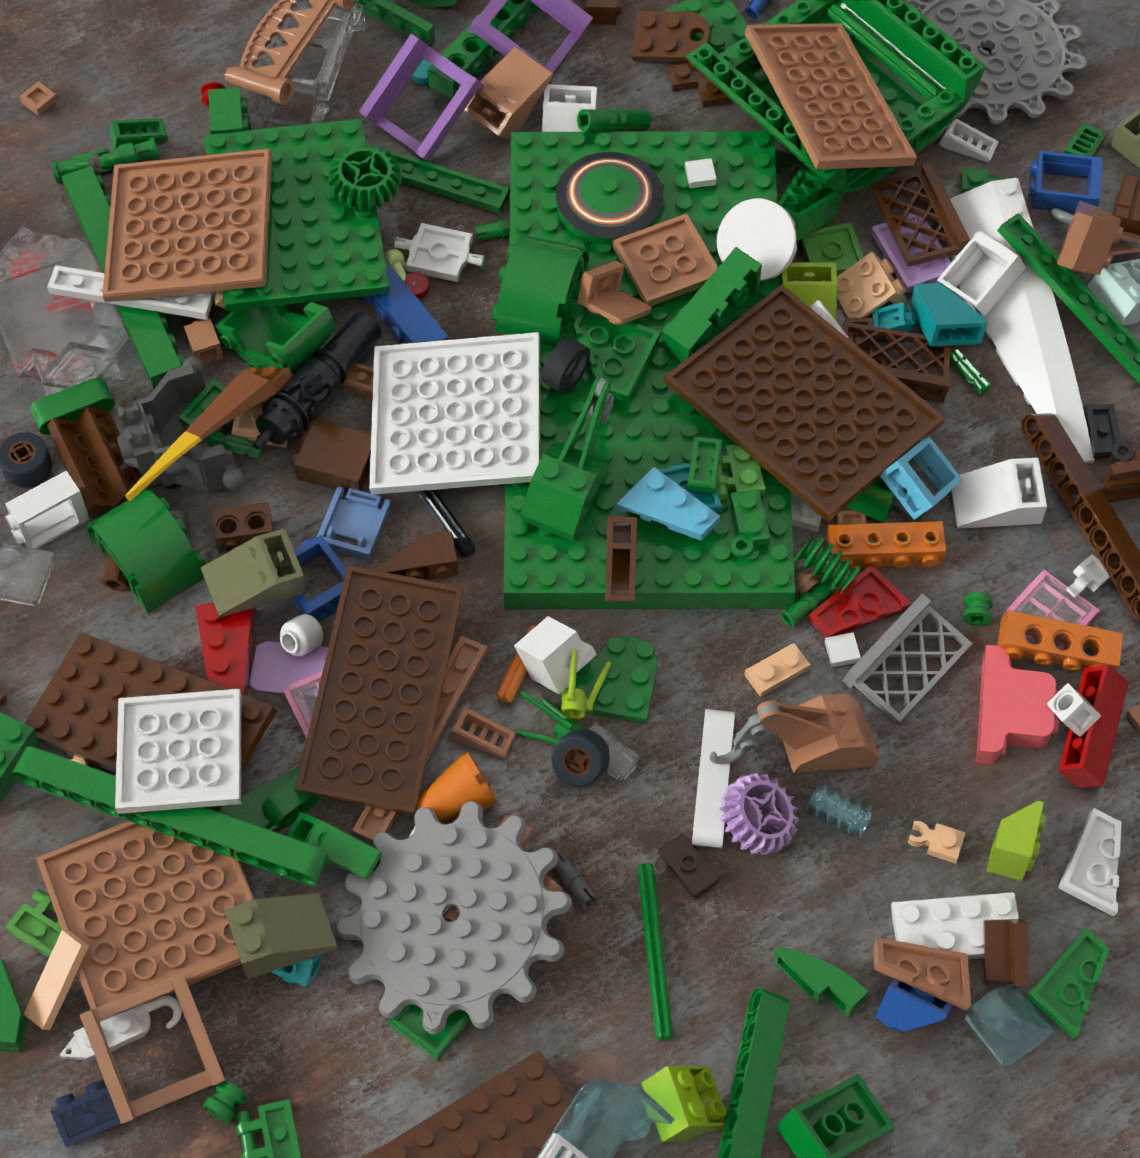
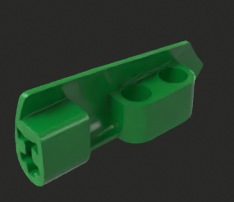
(273, 803)

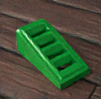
(122, 131)
(1081, 133)

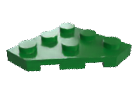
(616, 351)

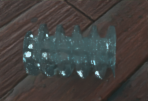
(840, 809)

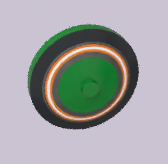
(608, 196)

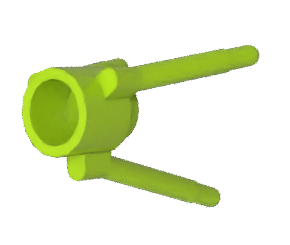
(574, 700)

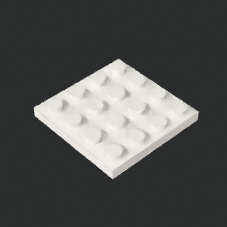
(178, 751)

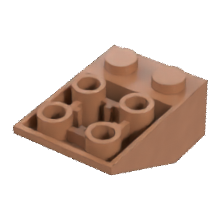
(509, 93)

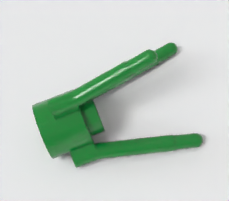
(563, 726)

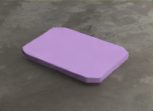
(277, 669)

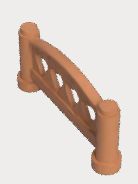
(273, 79)

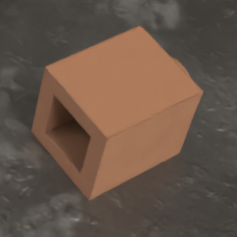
(203, 341)

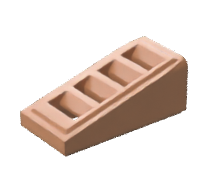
(469, 739)

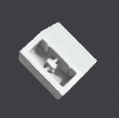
(563, 105)

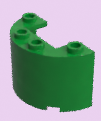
(538, 287)
(275, 335)
(148, 548)

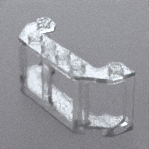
(336, 47)

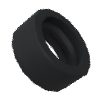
(566, 365)

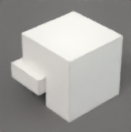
(548, 653)

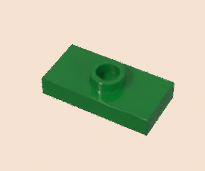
(704, 464)

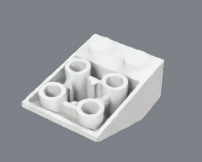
(1000, 495)

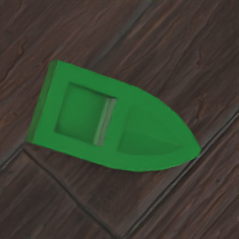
(975, 177)

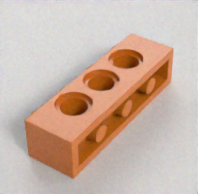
(1104, 643)

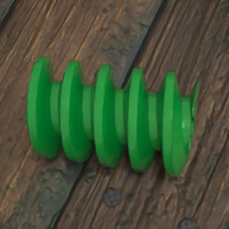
(827, 563)

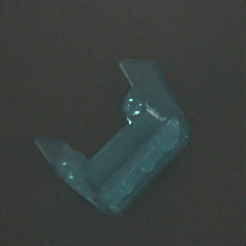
(606, 1116)

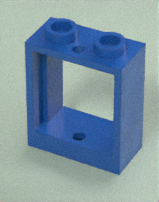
(1068, 165)
(327, 602)

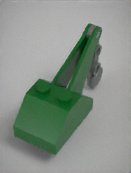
(567, 476)

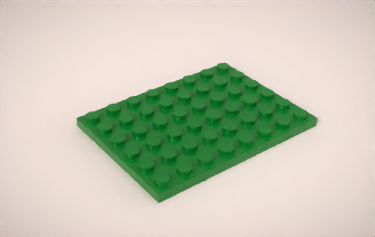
(313, 240)

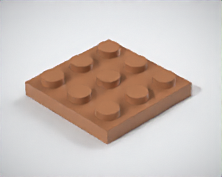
(665, 259)

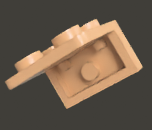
(868, 286)

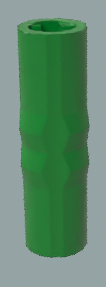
(614, 120)

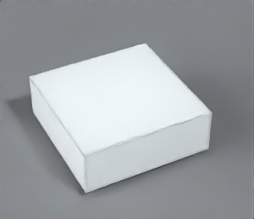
(700, 173)
(842, 649)

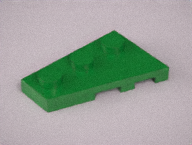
(1070, 981)

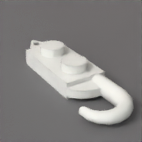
(122, 1028)

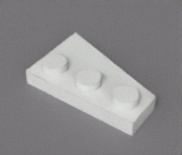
(1094, 863)

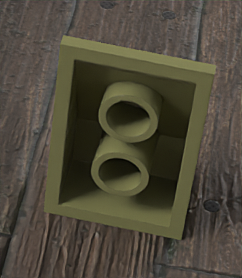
(279, 932)

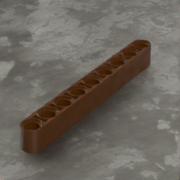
(1086, 504)

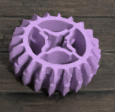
(748, 815)

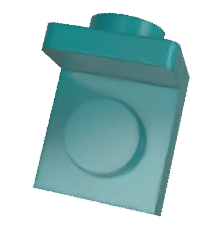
(895, 317)

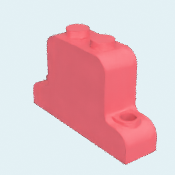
(1012, 707)

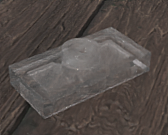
(622, 759)

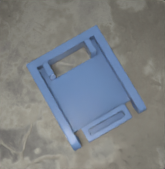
(356, 520)

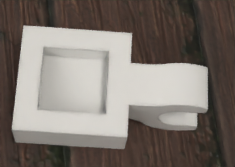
(1090, 574)

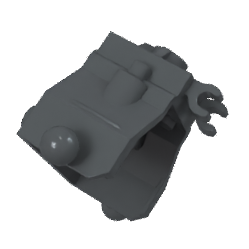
(154, 427)

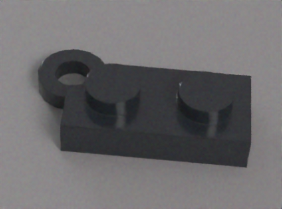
(1105, 433)

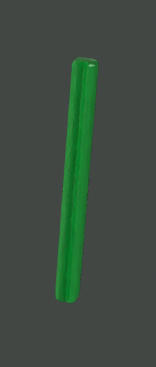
(883, 52)
(655, 952)

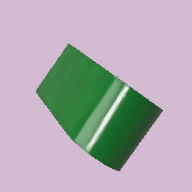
(71, 402)

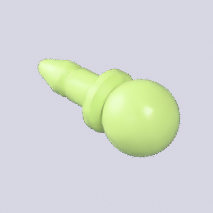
(397, 262)

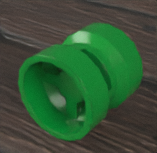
(222, 1104)

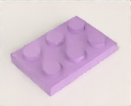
(917, 274)

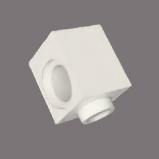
(1073, 710)

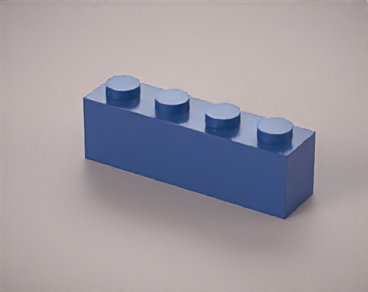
(405, 313)

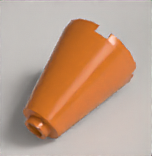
(455, 787)

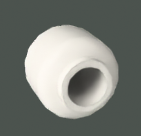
(301, 635)

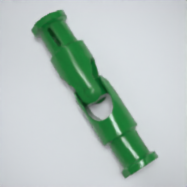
(123, 154)

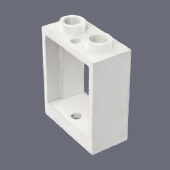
(967, 259)
(53, 511)

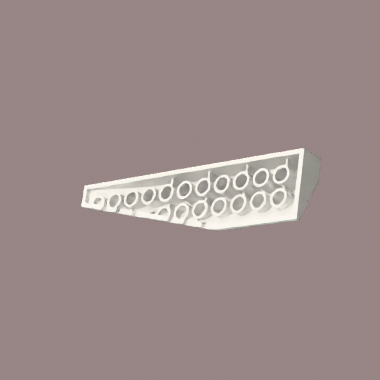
(1026, 317)

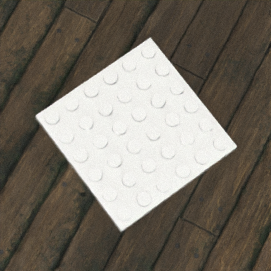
(455, 413)

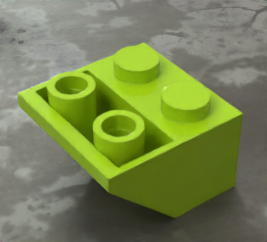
(812, 282)
(1017, 842)
(689, 1098)

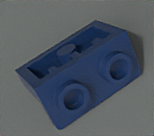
(85, 1113)

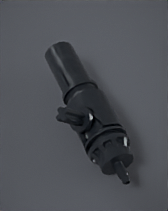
(315, 382)

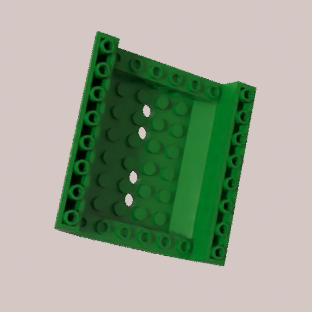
(897, 26)

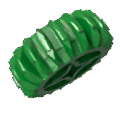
(364, 171)

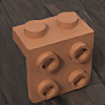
(602, 295)

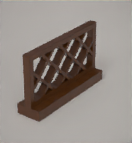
(939, 203)
(920, 381)

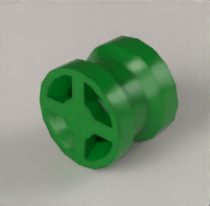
(978, 609)

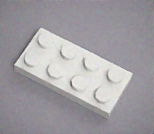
(952, 921)

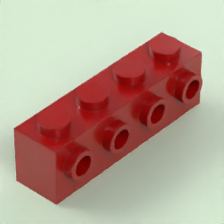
(1088, 756)

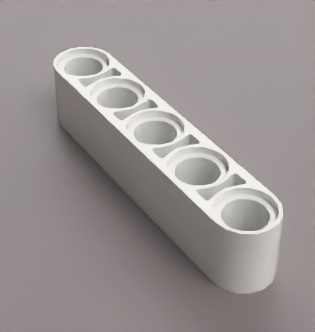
(712, 778)

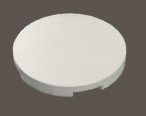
(762, 232)

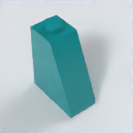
(946, 317)

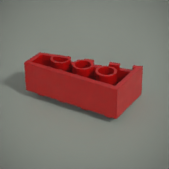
(227, 646)

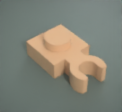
(942, 841)

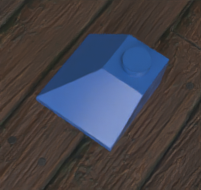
(910, 1008)

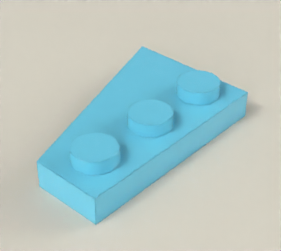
(668, 503)

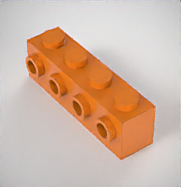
(889, 544)

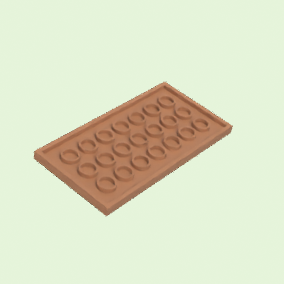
(830, 96)

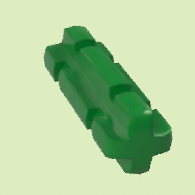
(969, 372)
(234, 444)

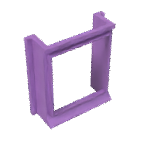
(563, 11)
(396, 79)

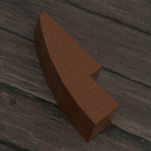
(621, 559)

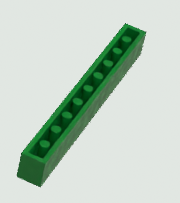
(143, 326)

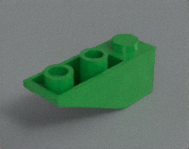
(341, 848)
(11, 1015)

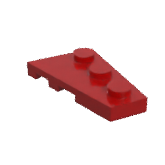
(862, 602)

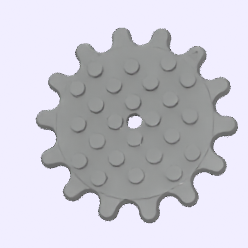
(1024, 47)
(460, 961)

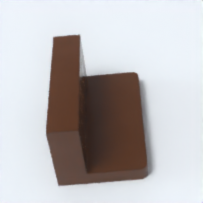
(1005, 951)

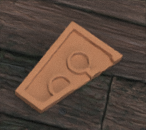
(926, 968)

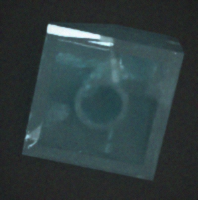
(1008, 1023)

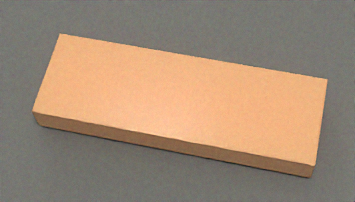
(56, 980)

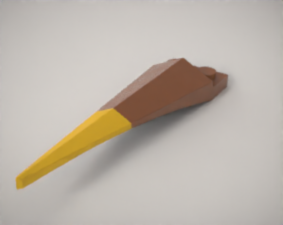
(241, 394)

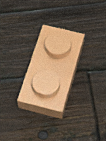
(777, 670)

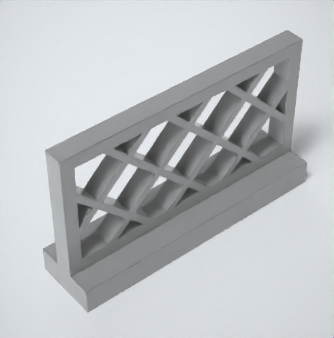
(889, 642)

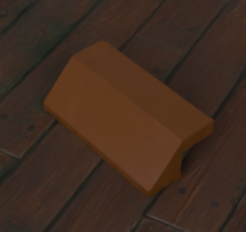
(94, 458)

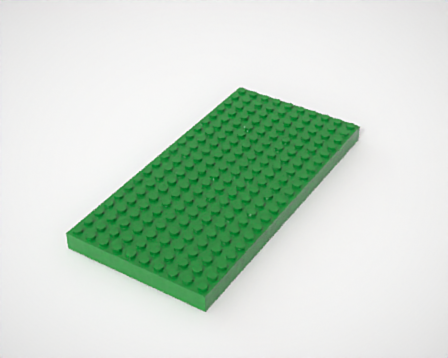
(655, 423)

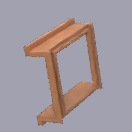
(129, 1110)

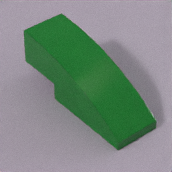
(821, 980)

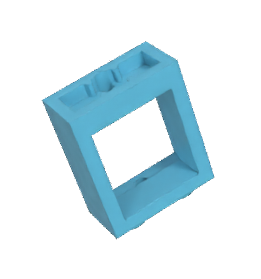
(918, 497)

